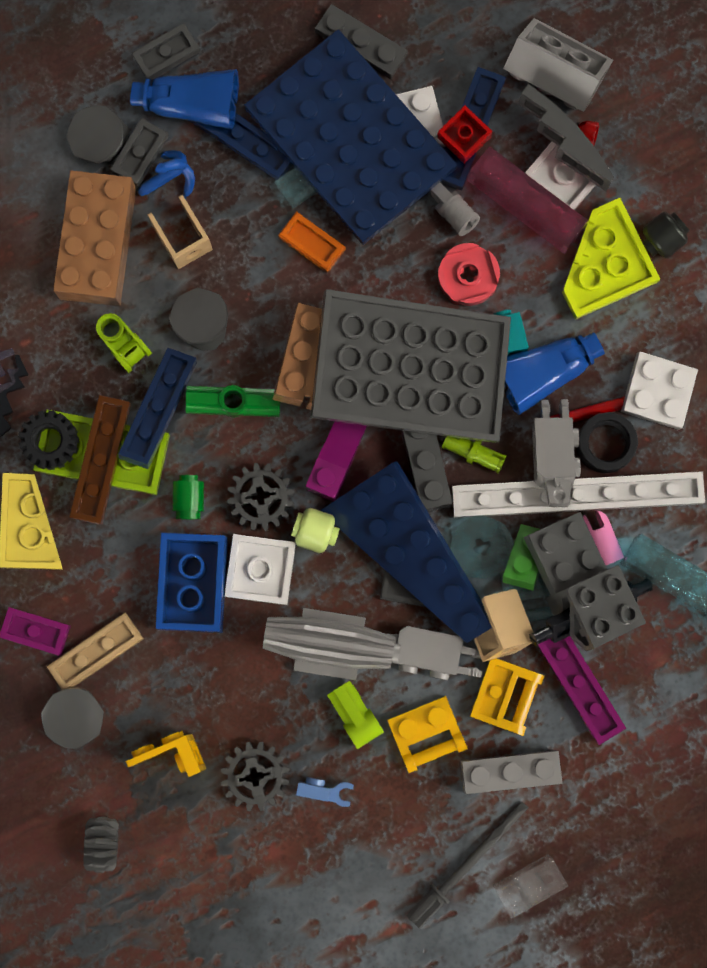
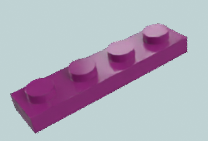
(582, 689)

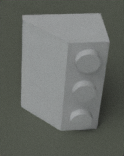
(557, 64)

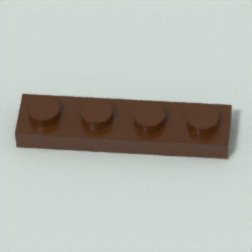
(100, 460)

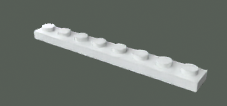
(585, 495)

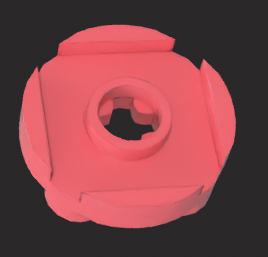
(477, 259)

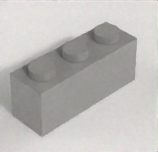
(511, 771)

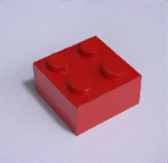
(464, 134)

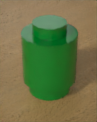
(188, 497)

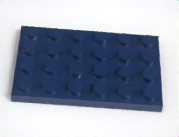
(350, 136)

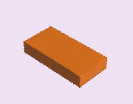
(311, 242)

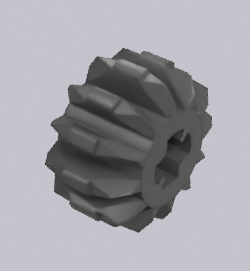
(100, 844)

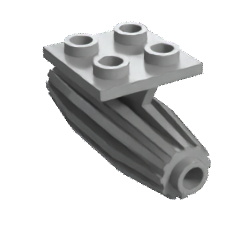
(330, 643)

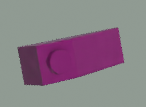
(335, 460)

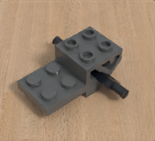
(584, 596)

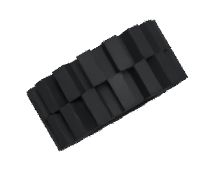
(30, 435)

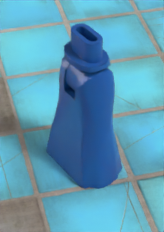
(192, 97)
(544, 369)

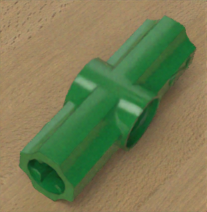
(211, 401)

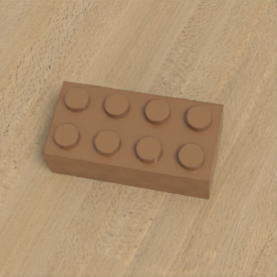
(95, 238)

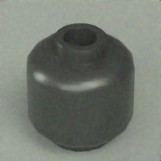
(665, 235)

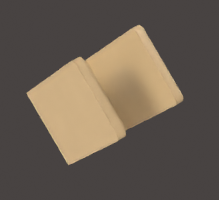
(184, 256)
(509, 626)

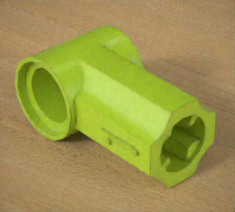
(357, 719)

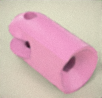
(605, 539)

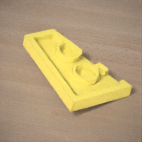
(24, 526)

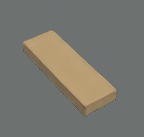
(95, 652)

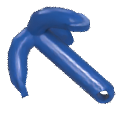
(169, 170)

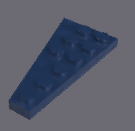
(399, 534)

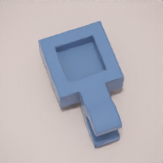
(315, 789)

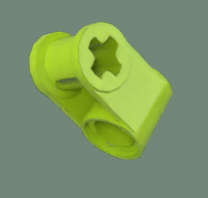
(125, 345)

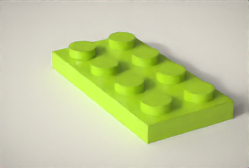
(126, 475)

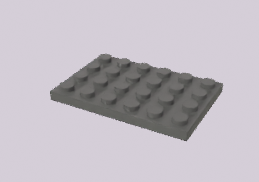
(410, 366)

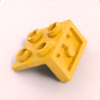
(187, 758)

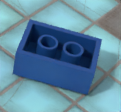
(191, 582)

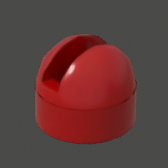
(590, 130)

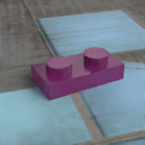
(34, 631)

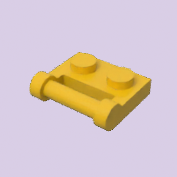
(497, 691)
(424, 723)

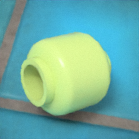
(315, 530)

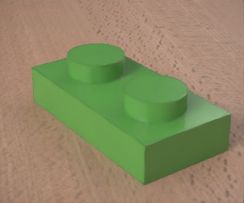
(521, 567)

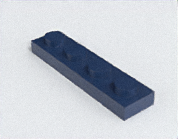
(481, 101)
(252, 145)
(157, 408)

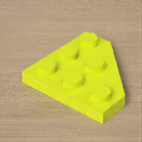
(608, 262)

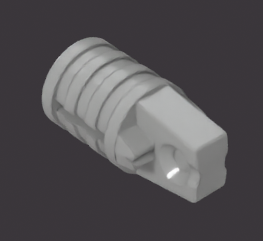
(454, 210)

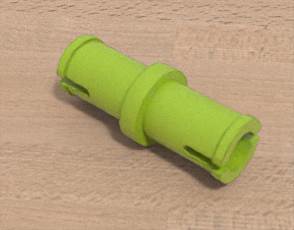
(475, 452)

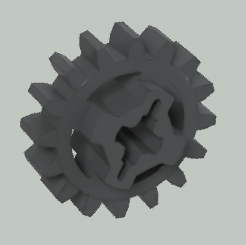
(276, 495)
(258, 791)

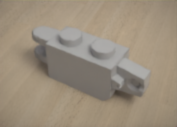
(554, 453)
(433, 652)

